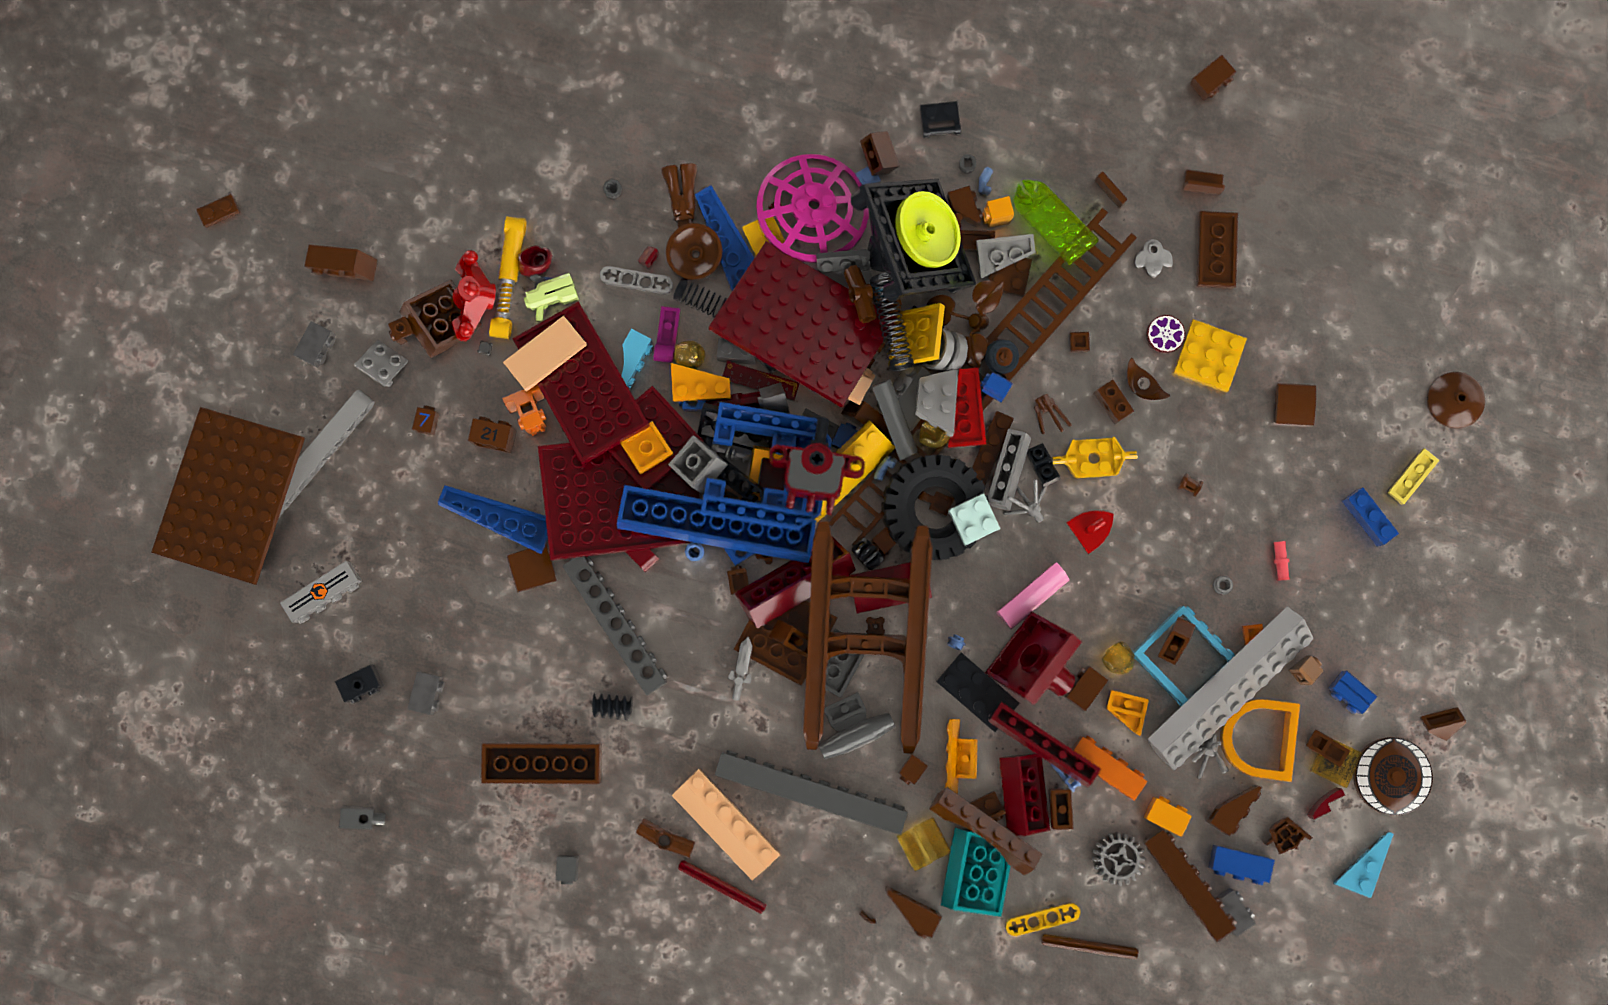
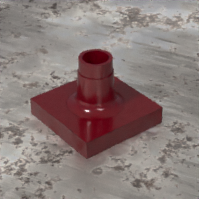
(1036, 660)

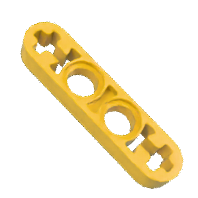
(1042, 918)

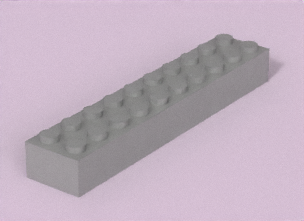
(1230, 688)

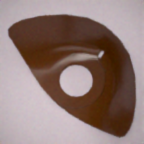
(1153, 392)

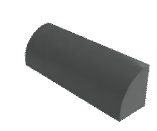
(895, 419)

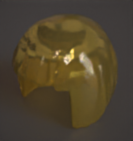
(689, 354)
(932, 436)
(1119, 658)

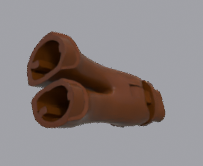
(682, 205)

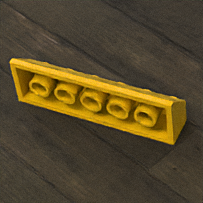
(871, 447)

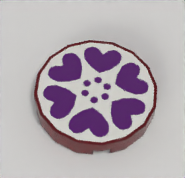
(1165, 334)

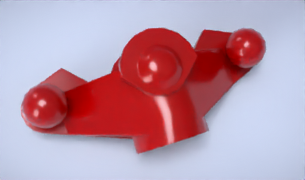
(471, 296)

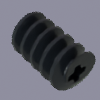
(612, 706)

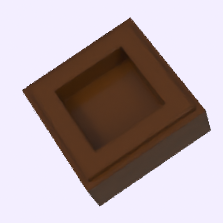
(1079, 342)

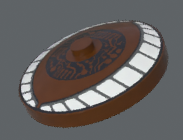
(1393, 776)

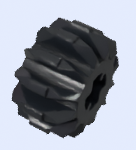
(867, 553)

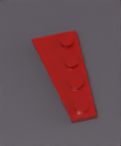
(969, 417)

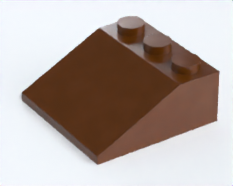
(431, 318)

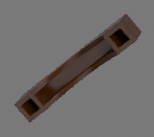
(961, 812)

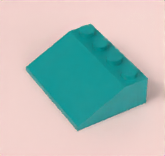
(975, 875)

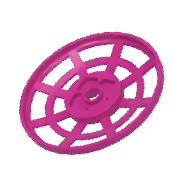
(803, 213)

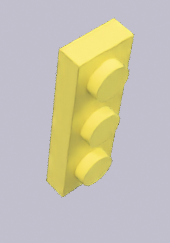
(1413, 476)

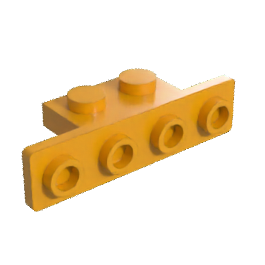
(961, 756)

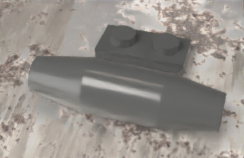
(852, 727)

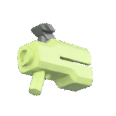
(550, 292)

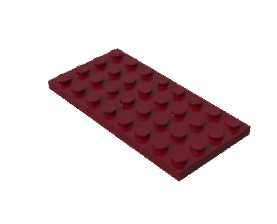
(588, 391)

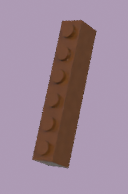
(1190, 886)

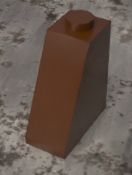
(863, 413)

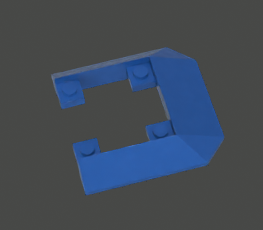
(786, 431)

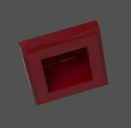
(648, 257)

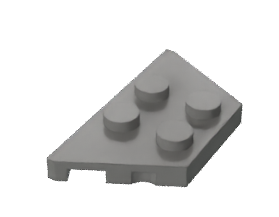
(938, 400)

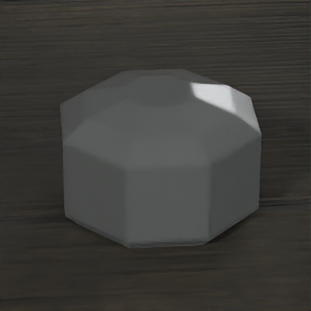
(612, 188)

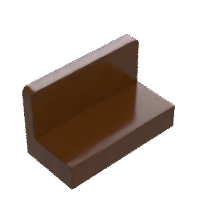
(1203, 182)

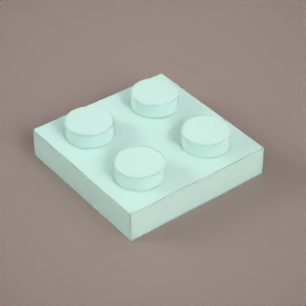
(974, 519)

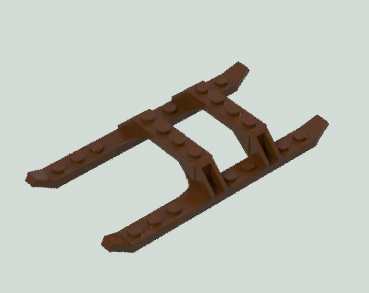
(907, 649)

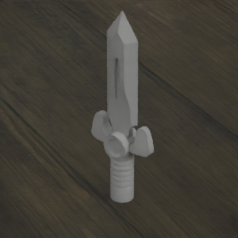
(741, 668)

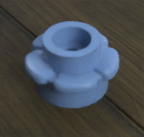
(956, 642)

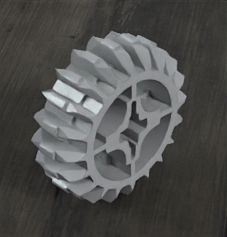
(1120, 851)

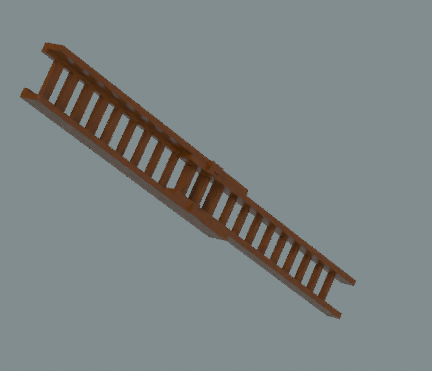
(1082, 291)

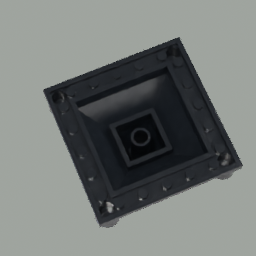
(887, 252)

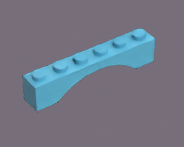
(635, 349)

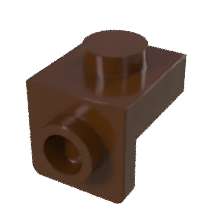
(400, 330)
(737, 578)

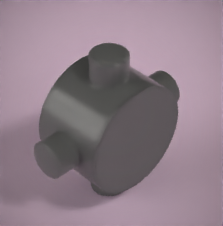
(485, 348)

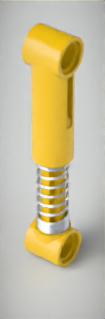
(514, 232)

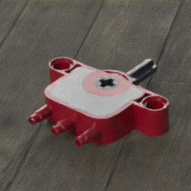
(812, 480)

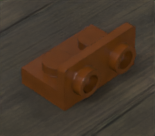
(990, 806)

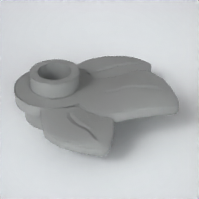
(1153, 261)

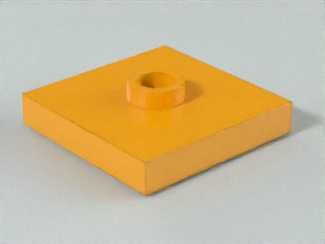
(646, 448)

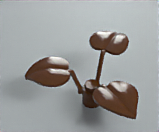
(987, 296)

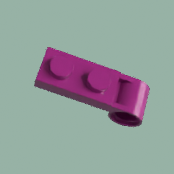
(667, 334)

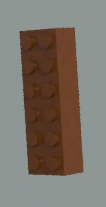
(541, 763)

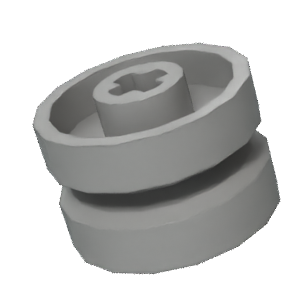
(952, 352)

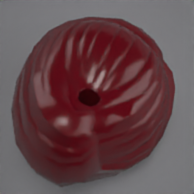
(534, 261)

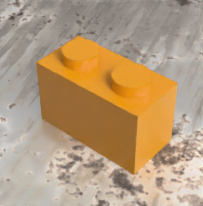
(998, 212)
(1167, 816)

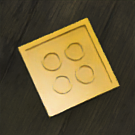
(923, 332)
(1210, 355)

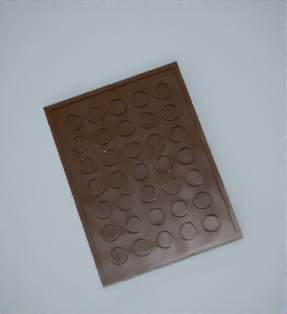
(228, 495)

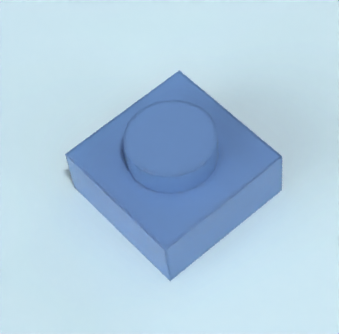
(865, 176)

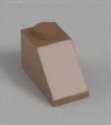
(1306, 670)

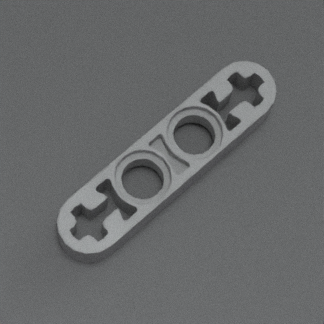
(636, 281)

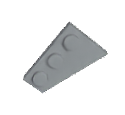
(1002, 252)

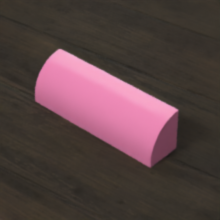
(1033, 595)

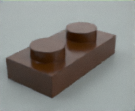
(218, 210)

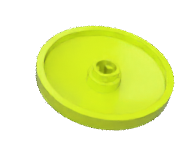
(928, 229)

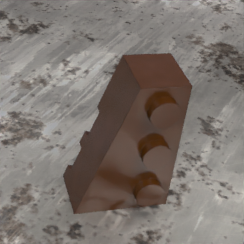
(340, 262)

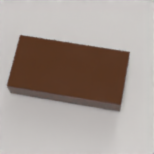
(1111, 189)

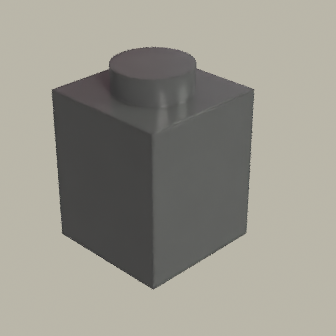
(567, 869)

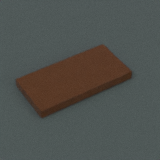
(1217, 249)

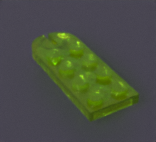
(1053, 220)

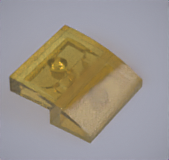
(924, 844)

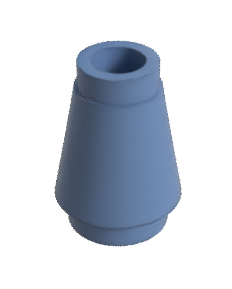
(691, 554)

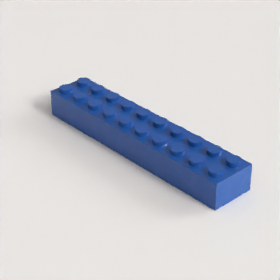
(682, 519)

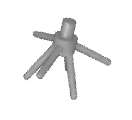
(1031, 508)
(1210, 749)

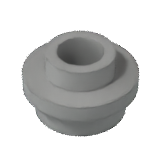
(1229, 585)

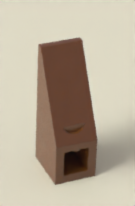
(1230, 812)

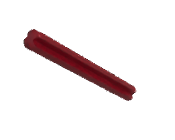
(722, 886)

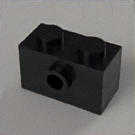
(359, 683)

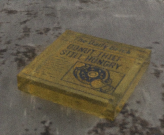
(1332, 772)

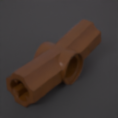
(860, 294)
(677, 843)

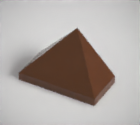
(1444, 723)

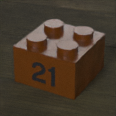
(492, 435)

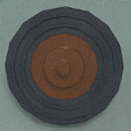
(1002, 356)

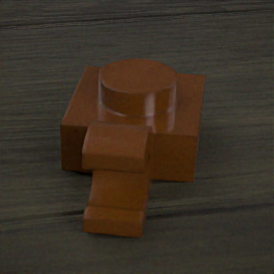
(939, 502)

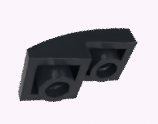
(1043, 465)

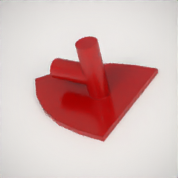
(1091, 528)

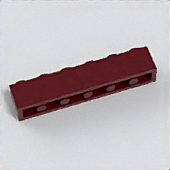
(1044, 745)

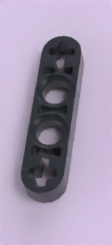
(737, 483)

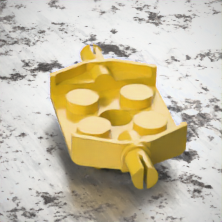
(1107, 449)

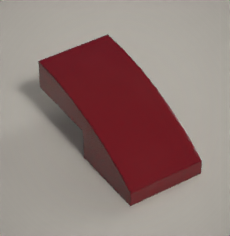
(1321, 806)

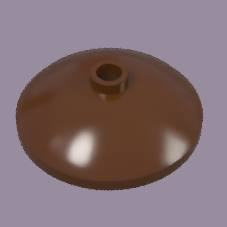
(692, 239)
(1444, 401)

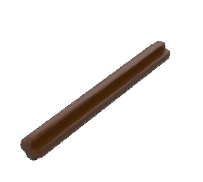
(1090, 946)

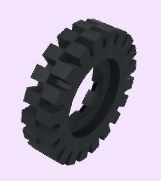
(910, 482)

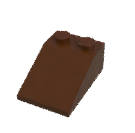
(920, 917)

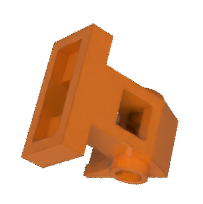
(532, 420)

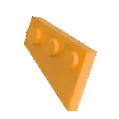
(697, 385)

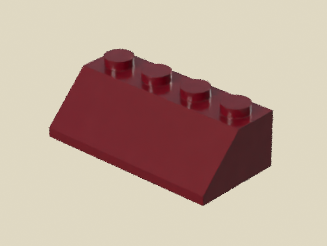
(866, 604)
(1024, 794)

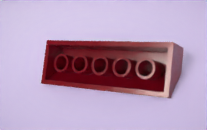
(787, 586)

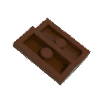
(1295, 404)
(531, 569)

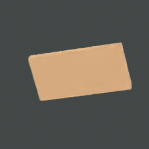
(545, 353)

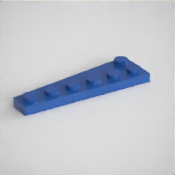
(736, 254)
(507, 520)

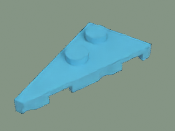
(1365, 872)

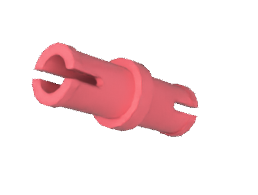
(1281, 560)

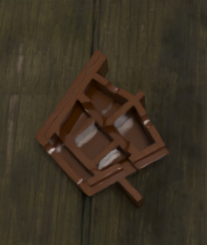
(1286, 835)

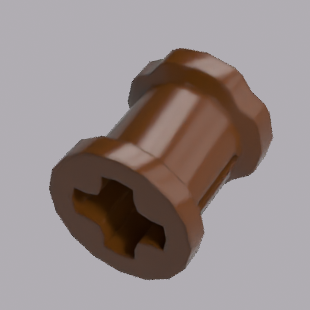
(1190, 484)

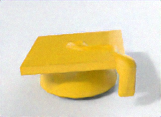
(757, 238)

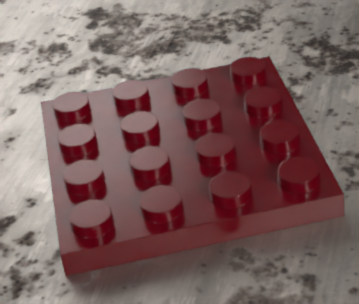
(671, 427)

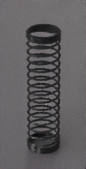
(680, 289)
(892, 363)

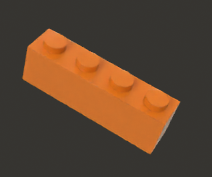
(1112, 771)

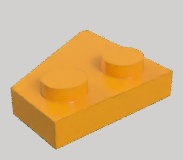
(1128, 709)

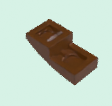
(1327, 748)

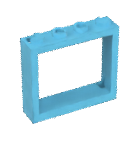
(1155, 672)

